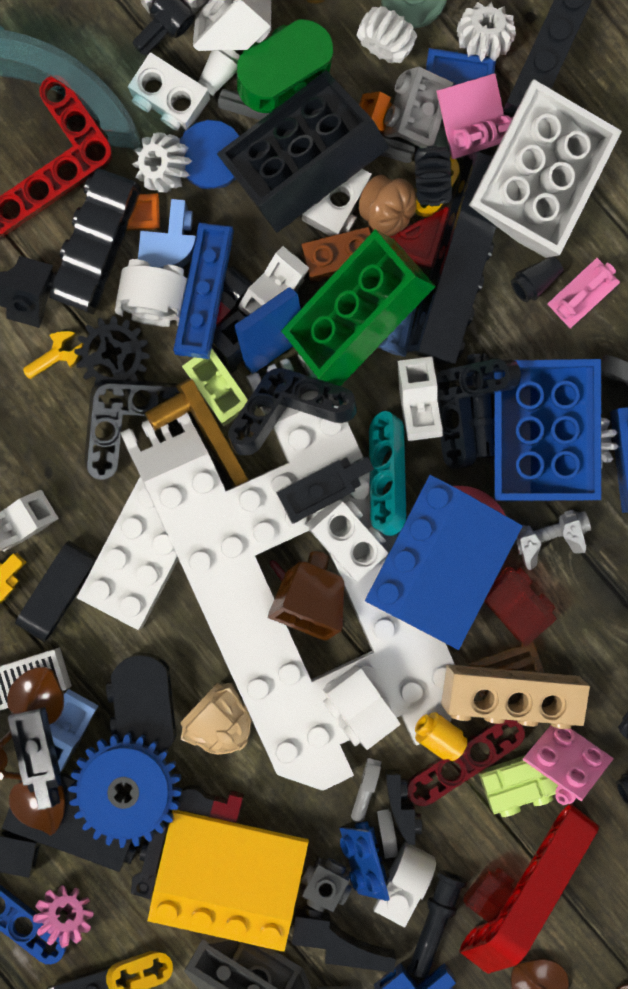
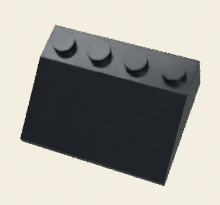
(303, 150)

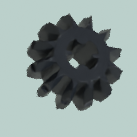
(433, 175)

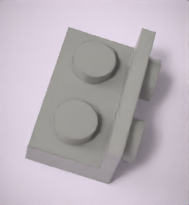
(416, 107)

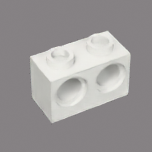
(174, 87)
(342, 543)

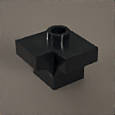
(25, 291)

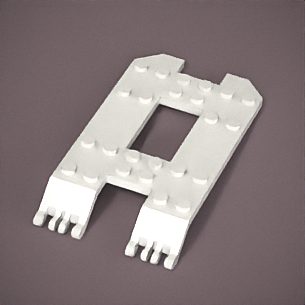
(217, 545)

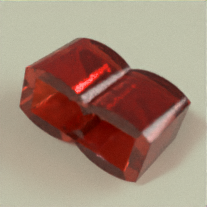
(519, 606)

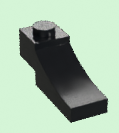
(317, 931)

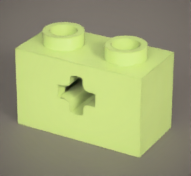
(216, 387)

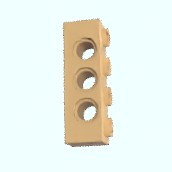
(464, 682)

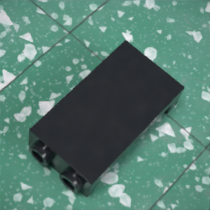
(73, 839)

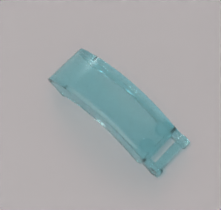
(36, 60)

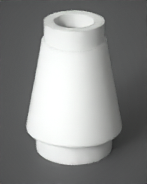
(218, 69)

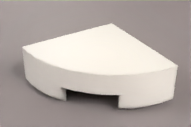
(387, 833)

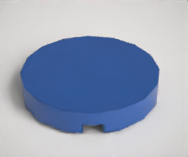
(204, 143)

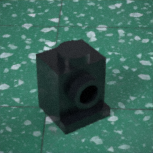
(224, 342)

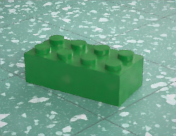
(357, 308)

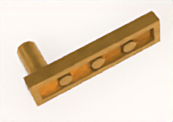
(191, 401)

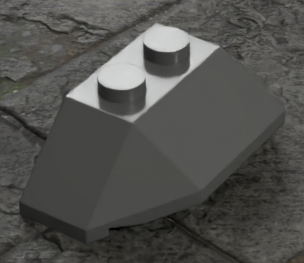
(239, 965)

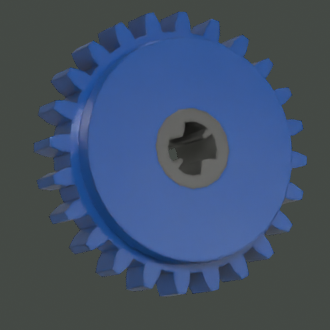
(119, 815)

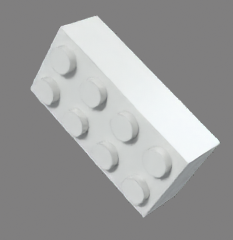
(131, 563)

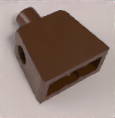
(310, 598)

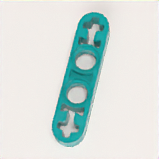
(387, 510)

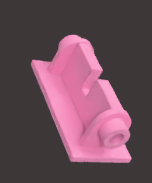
(584, 292)

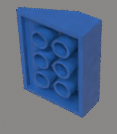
(549, 432)
(443, 562)

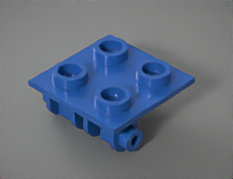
(366, 871)

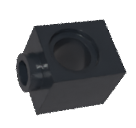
(17, 854)

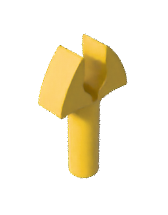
(54, 355)

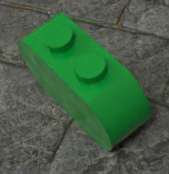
(283, 64)

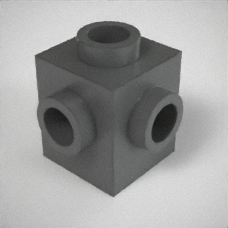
(323, 872)

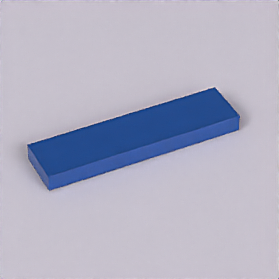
(203, 291)

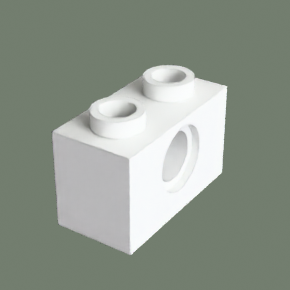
(334, 219)

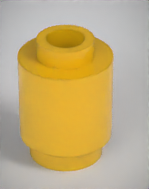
(440, 736)

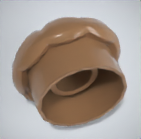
(388, 204)

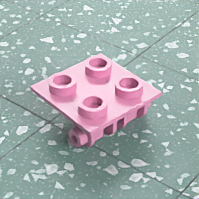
(473, 115)
(568, 762)

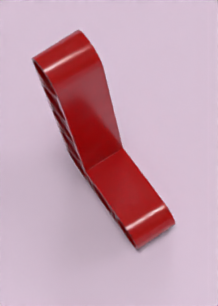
(49, 173)
(511, 935)

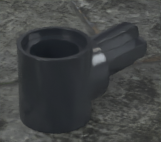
(169, 19)

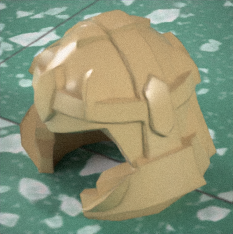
(218, 721)

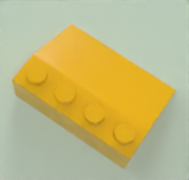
(228, 880)

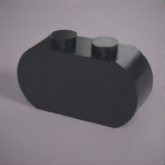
(143, 700)

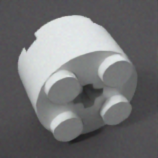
(151, 293)

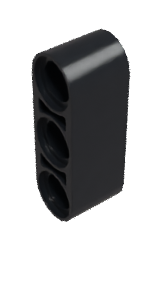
(56, 591)

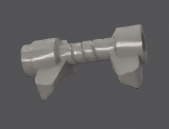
(570, 526)

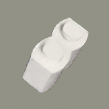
(360, 707)

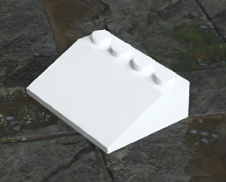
(544, 170)

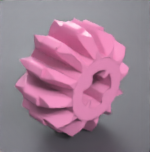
(54, 905)

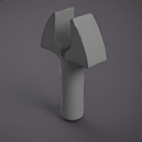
(367, 787)

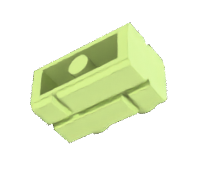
(514, 785)

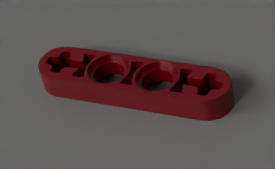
(468, 766)

